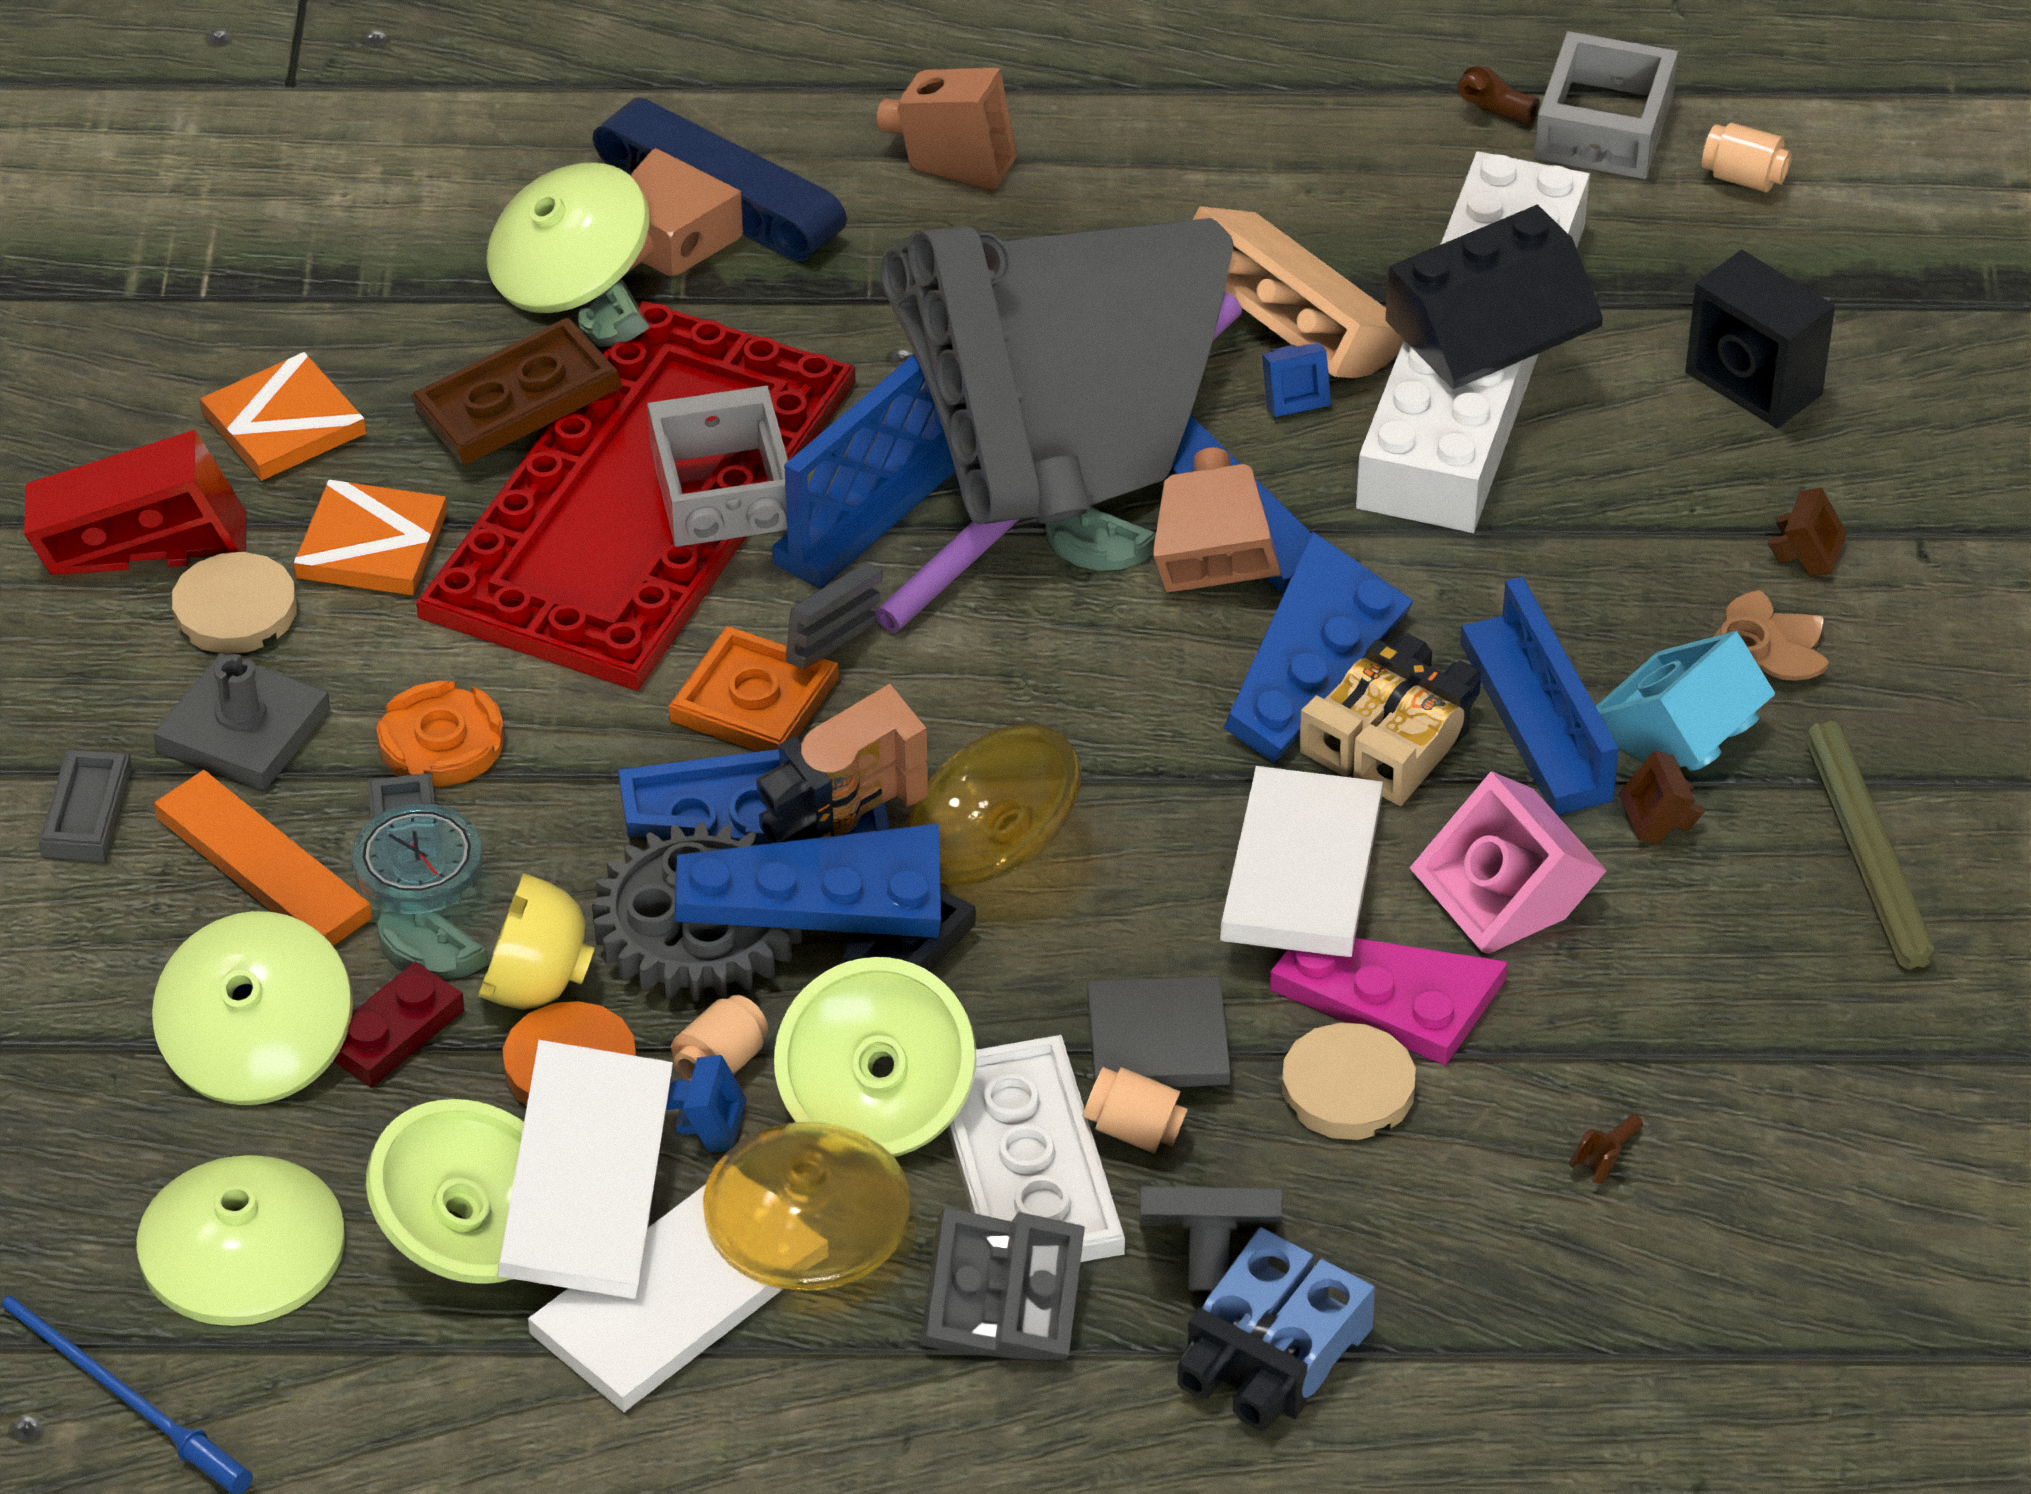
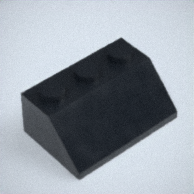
(1492, 297)

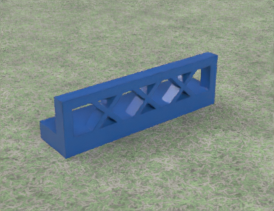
(1543, 703)

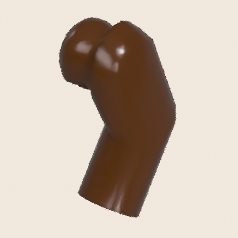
(1492, 94)

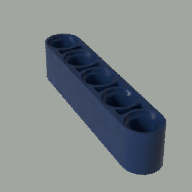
(776, 204)

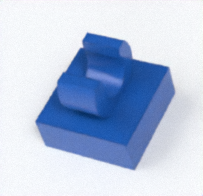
(1296, 379)
(709, 1104)

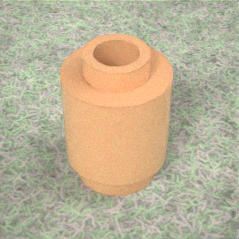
(1746, 156)
(725, 1028)
(1135, 1109)

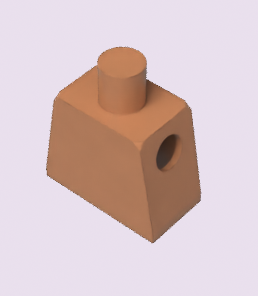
(954, 125)
(688, 214)
(1213, 526)

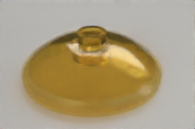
(1000, 802)
(806, 1206)

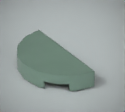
(612, 317)
(1100, 541)
(430, 942)

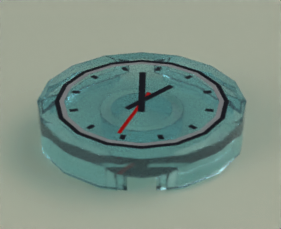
(417, 858)

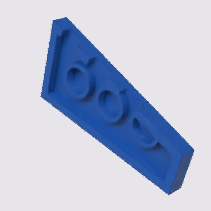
(1315, 637)
(707, 792)
(826, 884)

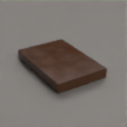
(516, 391)

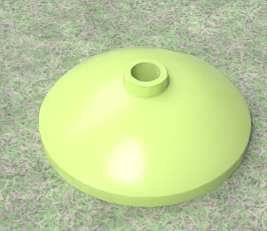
(568, 237)
(870, 1013)
(274, 1037)
(442, 1161)
(240, 1240)

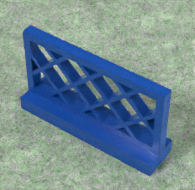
(868, 495)

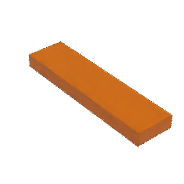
(261, 857)

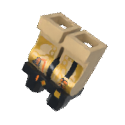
(1391, 713)

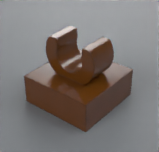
(1810, 534)
(1659, 798)

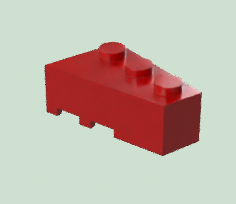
(135, 507)

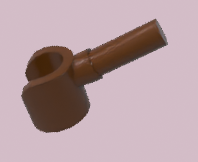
(1602, 1149)

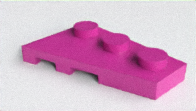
(1410, 992)

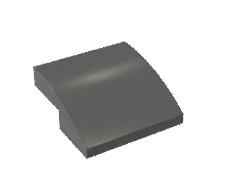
(1160, 1029)
(1002, 1285)

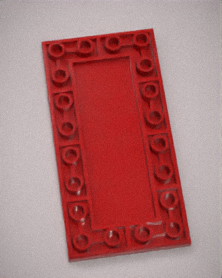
(579, 540)

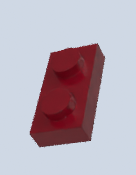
(397, 1023)

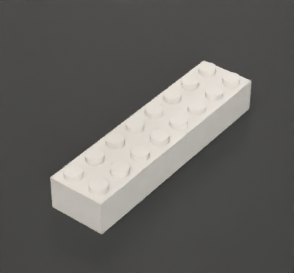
(1438, 446)

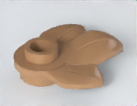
(1778, 641)

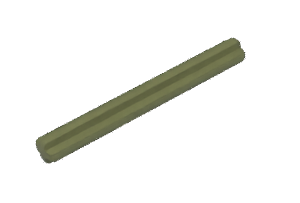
(1870, 845)

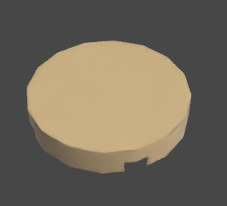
(234, 602)
(1348, 1080)

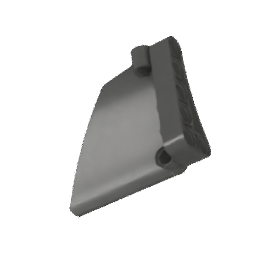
(1060, 355)

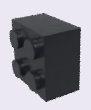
(1759, 338)

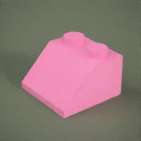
(1506, 865)

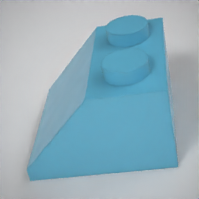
(1687, 701)

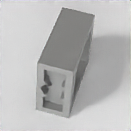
(1624, 141)
(742, 423)

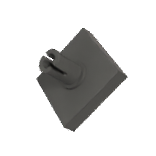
(241, 721)
(1209, 1218)

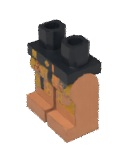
(845, 770)

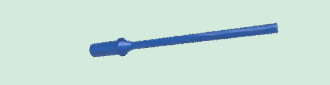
(191, 1444)

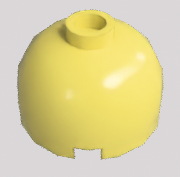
(537, 947)

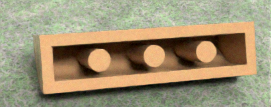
(1304, 296)

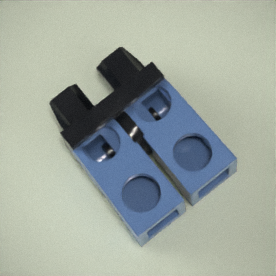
(1273, 1330)

